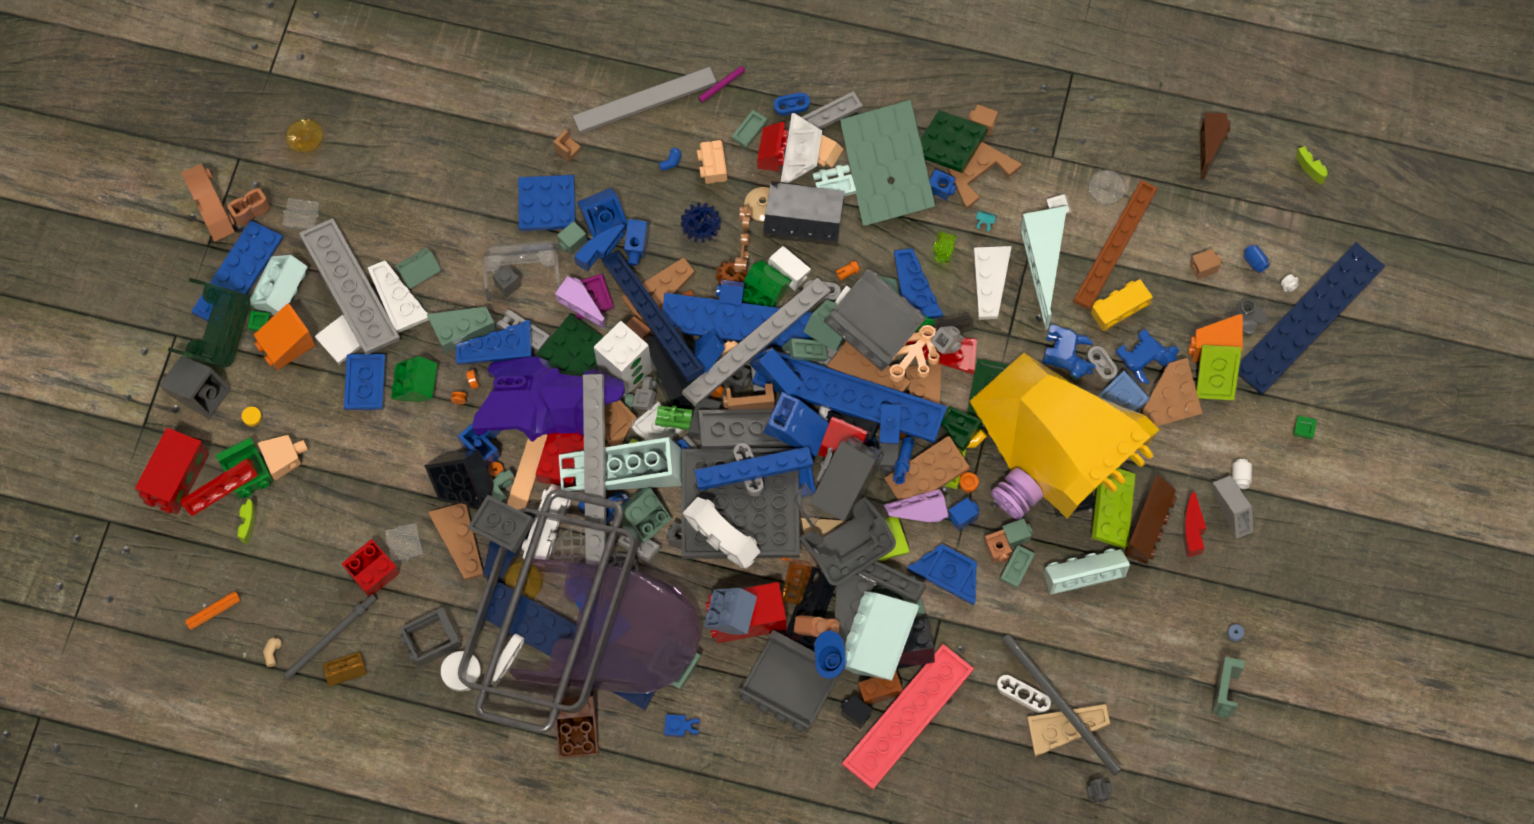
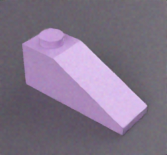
(575, 297)
(922, 507)

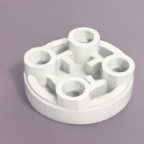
(450, 667)

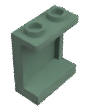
(1229, 668)

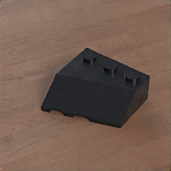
(460, 478)

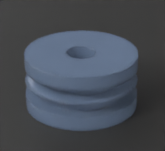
(1231, 632)

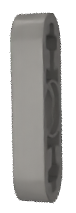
(748, 455)

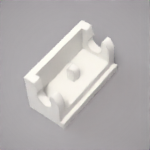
(789, 266)

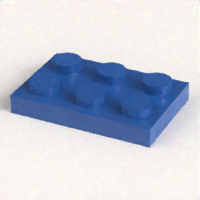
(364, 382)

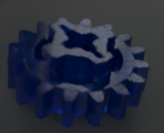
(706, 227)

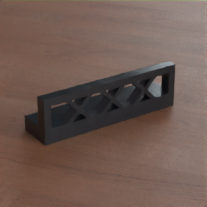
(814, 606)

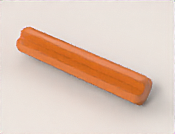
(212, 610)

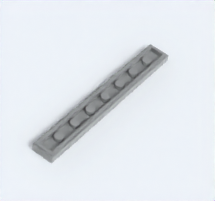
(644, 100)

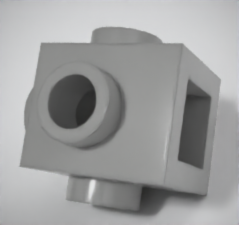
(947, 340)

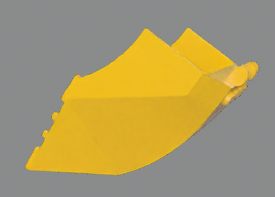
(1060, 432)

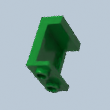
(237, 454)

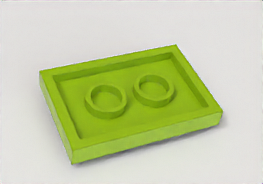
(1218, 372)

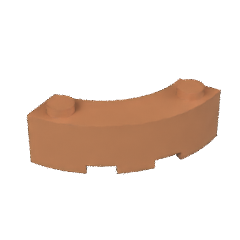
(209, 204)

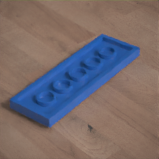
(243, 263)

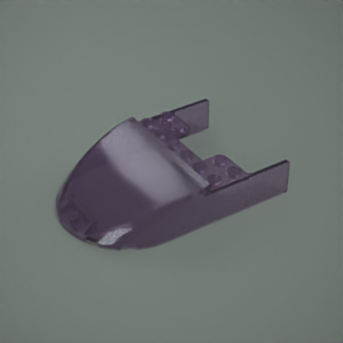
(649, 640)

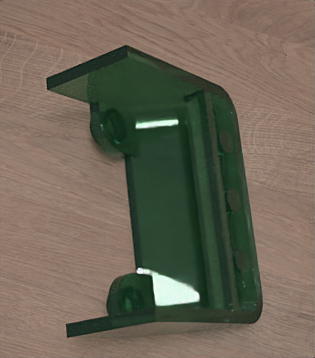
(223, 326)

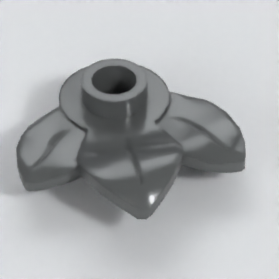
(1251, 317)

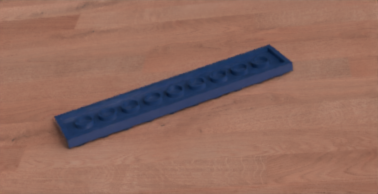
(1309, 318)
(541, 629)

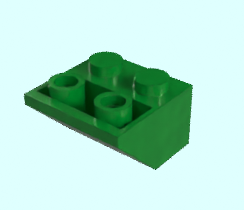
(764, 285)
(414, 380)

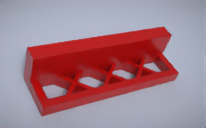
(219, 487)

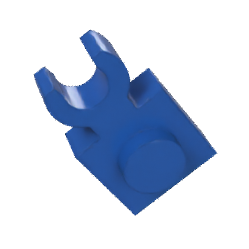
(677, 725)

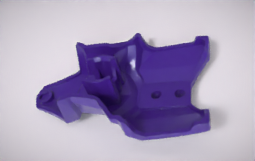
(537, 398)

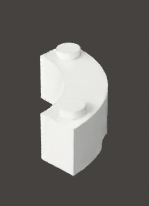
(720, 533)
(547, 539)

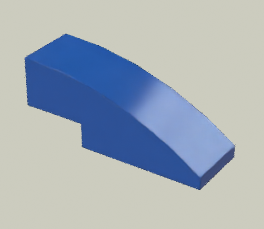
(599, 246)

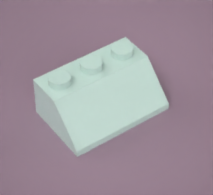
(278, 284)

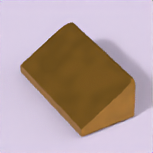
(344, 669)

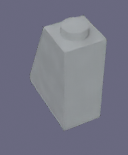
(1234, 506)

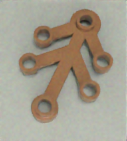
(744, 217)

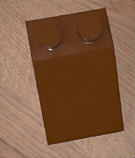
(1212, 136)

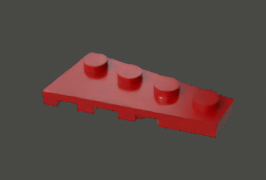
(961, 360)

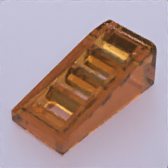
(803, 580)

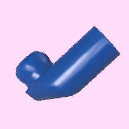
(673, 160)

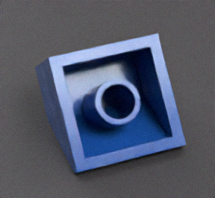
(602, 211)

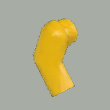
(978, 438)

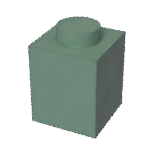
(571, 238)
(1017, 532)

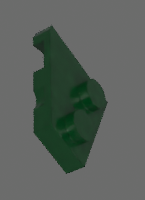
(960, 426)

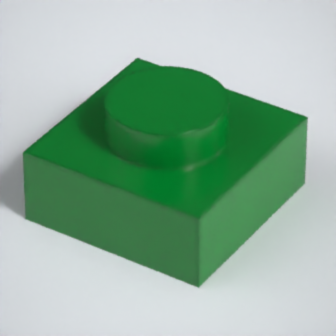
(257, 320)
(1305, 427)

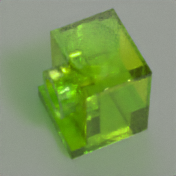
(944, 247)

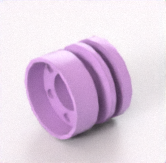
(1017, 493)

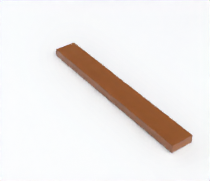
(1115, 245)

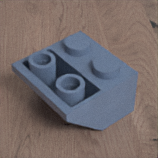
(730, 611)

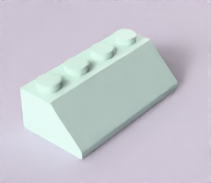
(1086, 571)

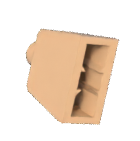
(281, 455)

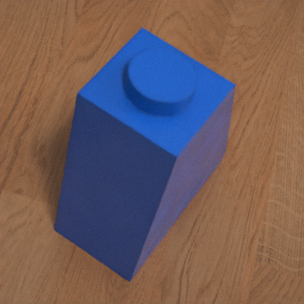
(776, 371)

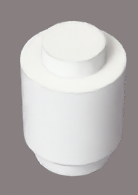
(1242, 473)

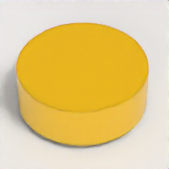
(251, 416)

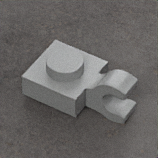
(645, 397)

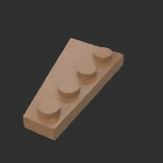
(666, 281)
(853, 363)
(452, 526)

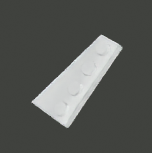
(990, 275)
(399, 303)

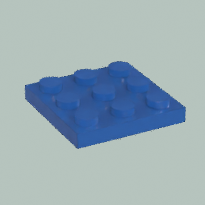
(546, 202)

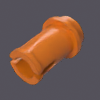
(848, 270)

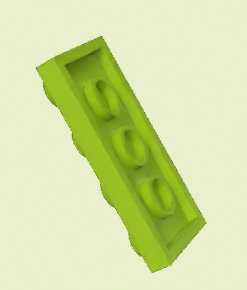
(1114, 511)

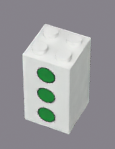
(623, 356)

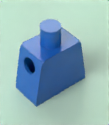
(636, 234)

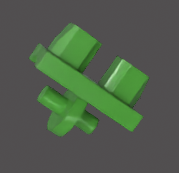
(673, 417)

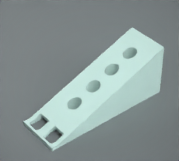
(1042, 243)
(641, 466)

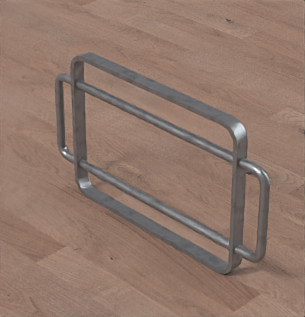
(556, 706)

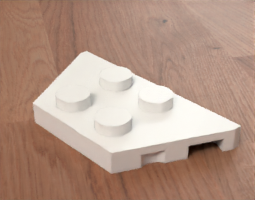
(801, 149)

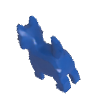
(1063, 352)
(1144, 353)

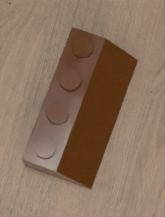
(1151, 520)

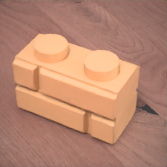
(713, 162)

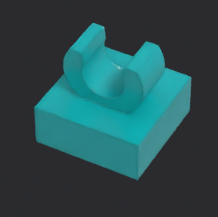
(987, 218)

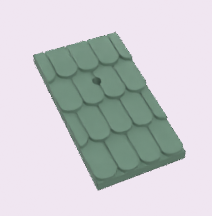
(882, 147)

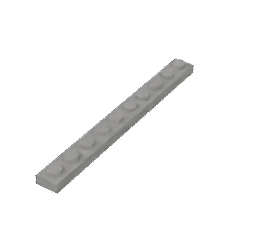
(756, 342)
(594, 463)

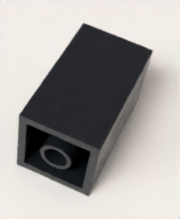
(667, 374)

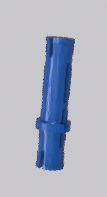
(902, 465)

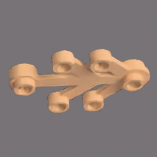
(916, 351)

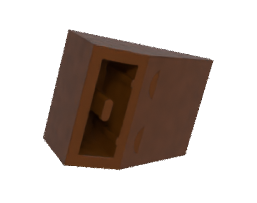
(577, 730)

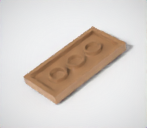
(930, 470)

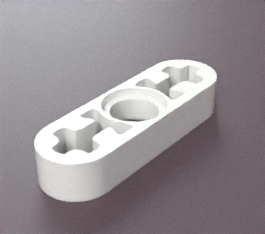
(507, 658)
(1025, 702)

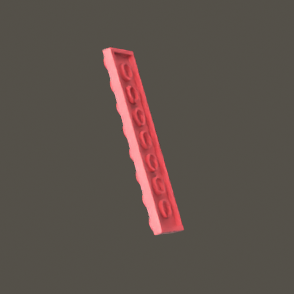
(907, 717)

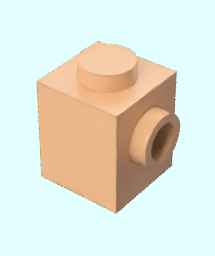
(828, 152)

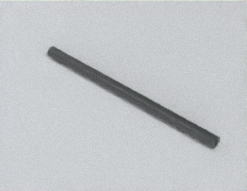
(1062, 705)

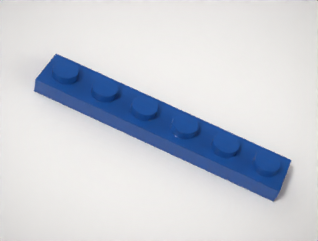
(753, 468)

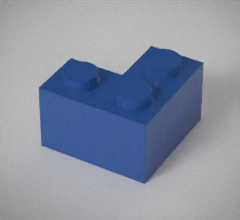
(471, 441)

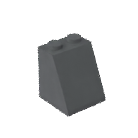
(195, 386)

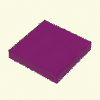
(598, 292)

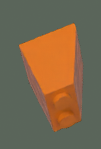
(1222, 333)
(283, 338)

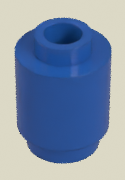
(1256, 258)

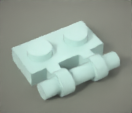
(842, 182)

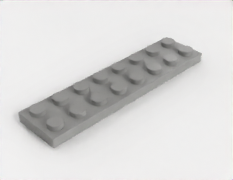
(349, 286)

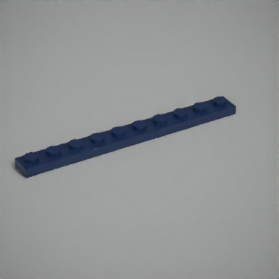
(653, 316)

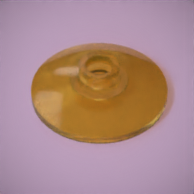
(301, 129)
(531, 588)

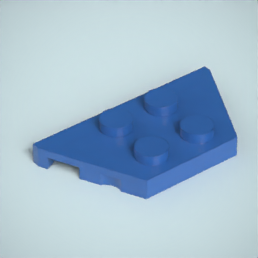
(949, 572)

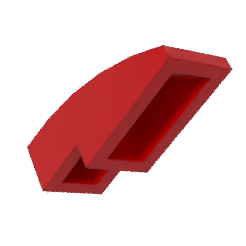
(1193, 527)

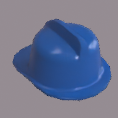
(830, 654)

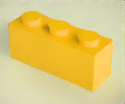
(1121, 304)

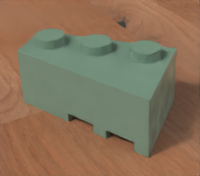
(460, 326)

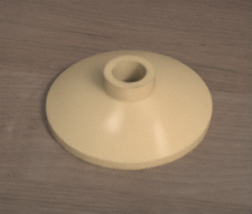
(753, 203)

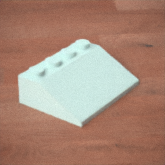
(878, 635)

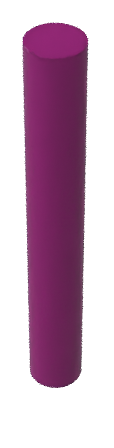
(718, 86)

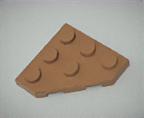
(1173, 395)

